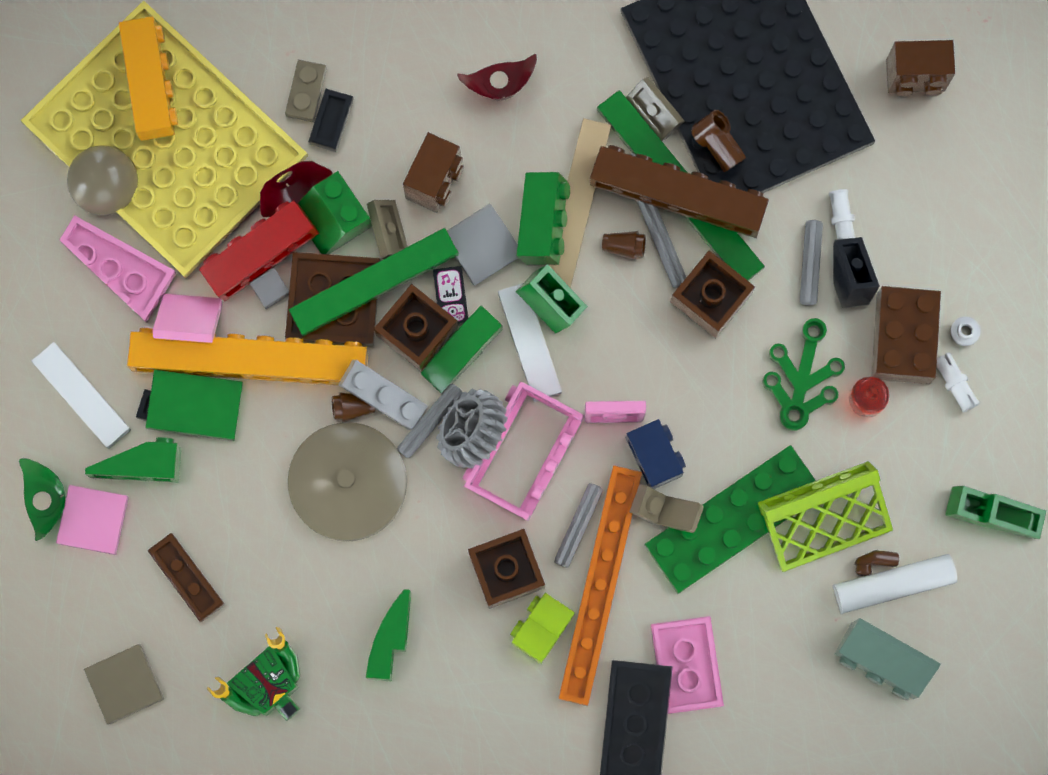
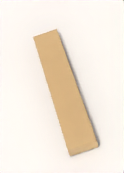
(578, 206)

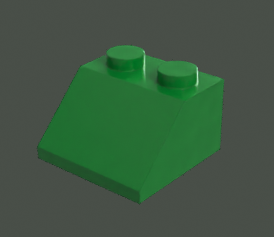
(334, 213)

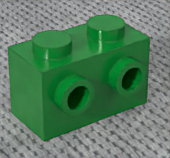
(551, 298)

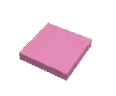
(187, 318)
(614, 411)
(92, 519)

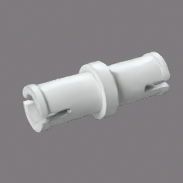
(842, 215)
(956, 382)

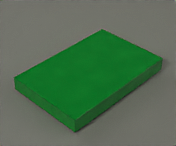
(194, 405)

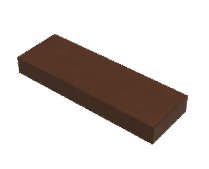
(186, 577)

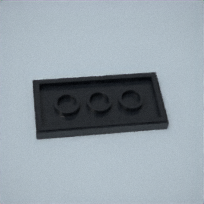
(636, 719)

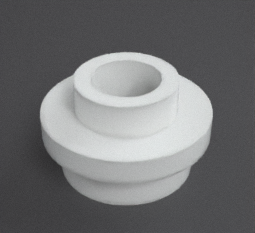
(959, 337)

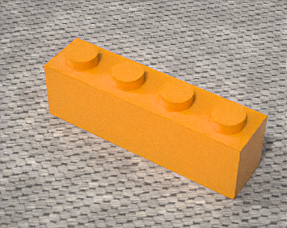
(147, 78)

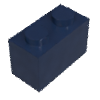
(655, 454)

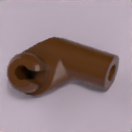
(876, 557)

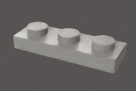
(382, 394)

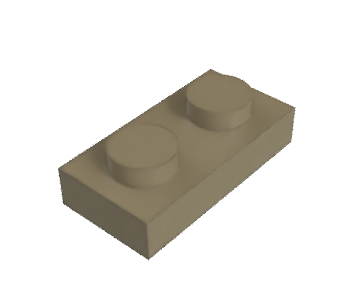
(305, 90)
(654, 108)
(387, 227)

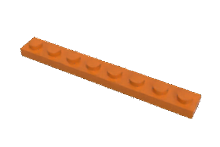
(600, 586)

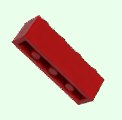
(258, 250)

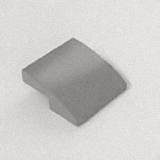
(483, 244)

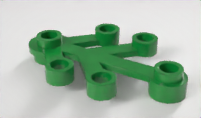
(801, 379)

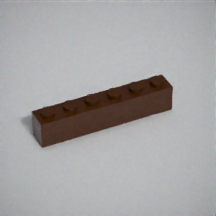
(679, 191)

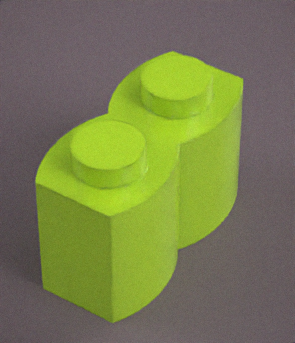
(542, 627)

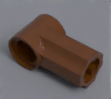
(714, 133)

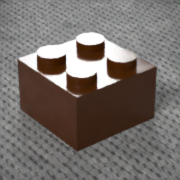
(920, 67)
(433, 172)
(712, 294)
(416, 327)
(506, 568)

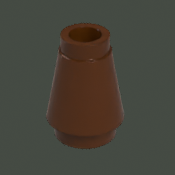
(625, 244)
(348, 406)

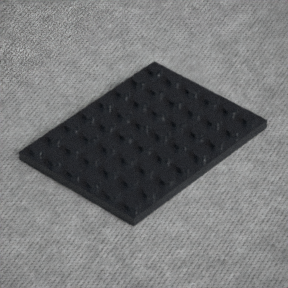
(762, 70)

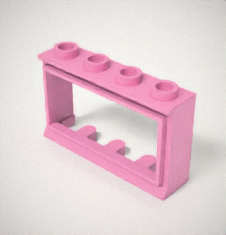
(516, 398)

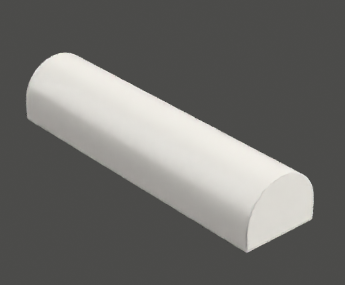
(895, 583)

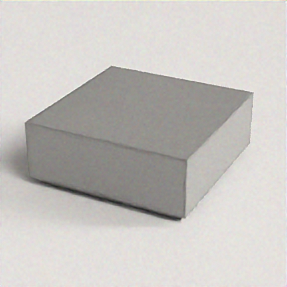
(269, 288)

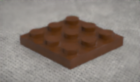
(318, 272)

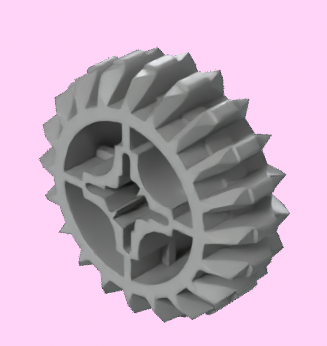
(471, 428)

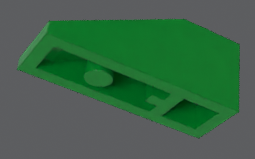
(146, 462)

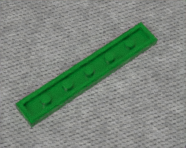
(373, 282)

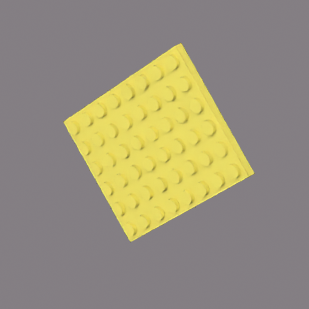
(190, 183)

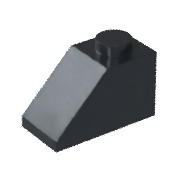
(853, 273)

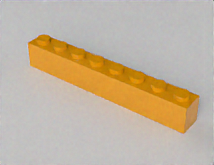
(246, 358)

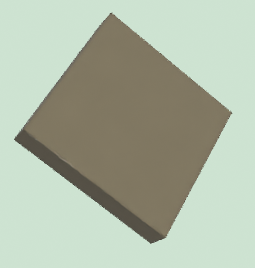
(123, 684)

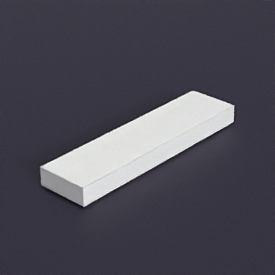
(529, 343)
(81, 395)

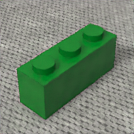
(543, 218)

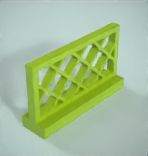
(818, 493)

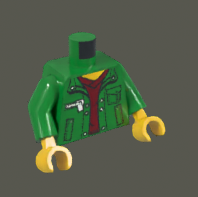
(264, 682)

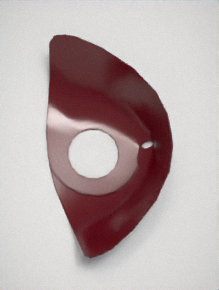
(517, 73)
(303, 178)

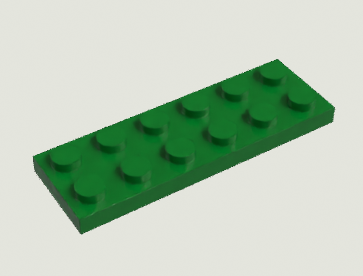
(727, 522)

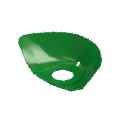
(41, 479)

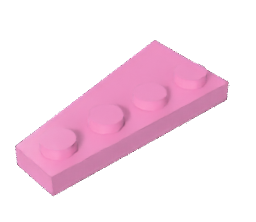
(125, 270)

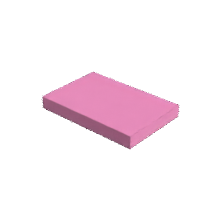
(691, 652)

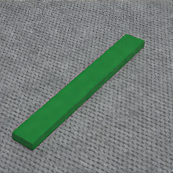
(643, 140)

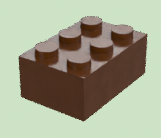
(906, 334)

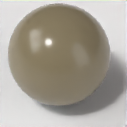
(102, 180)

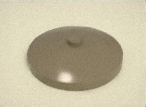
(347, 481)

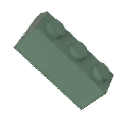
(886, 659)

